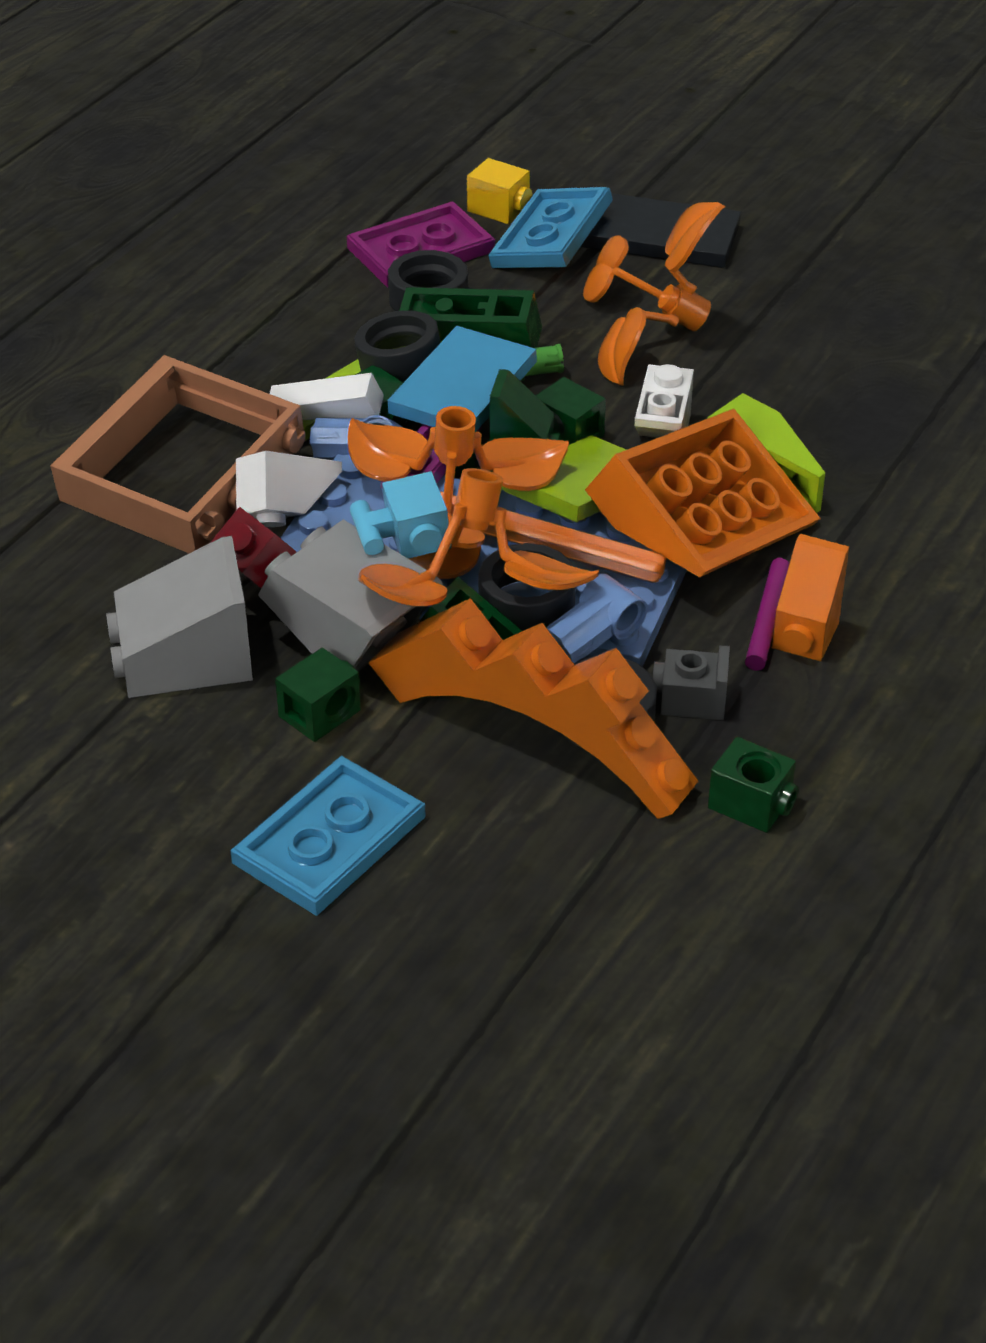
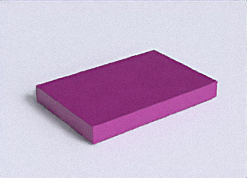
(437, 228)

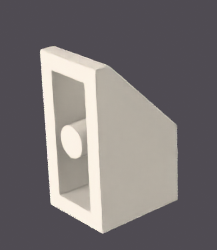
(281, 484)

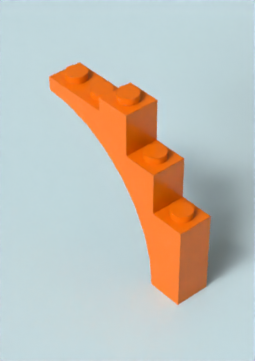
(533, 675)

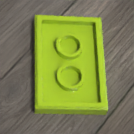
(567, 491)

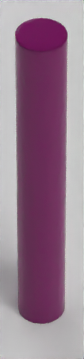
(765, 620)

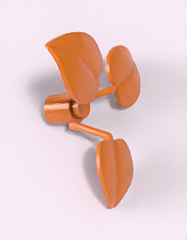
(678, 302)
(392, 451)
(472, 512)

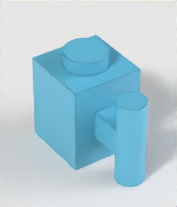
(411, 514)

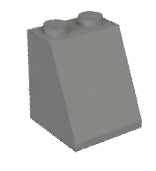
(327, 605)
(182, 625)

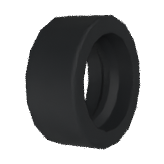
(425, 268)
(392, 330)
(520, 610)

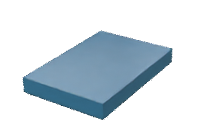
(550, 228)
(459, 374)
(328, 834)

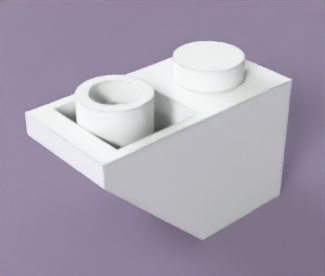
(664, 400)

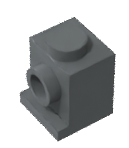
(693, 683)

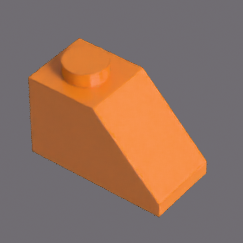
(811, 597)

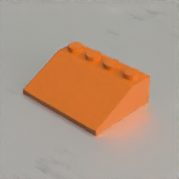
(701, 495)

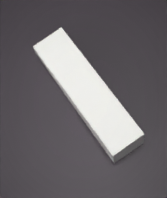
(334, 397)

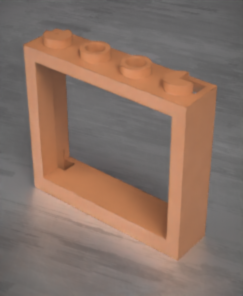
(171, 382)

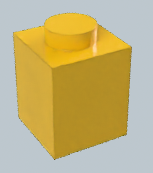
(498, 190)

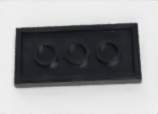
(649, 224)

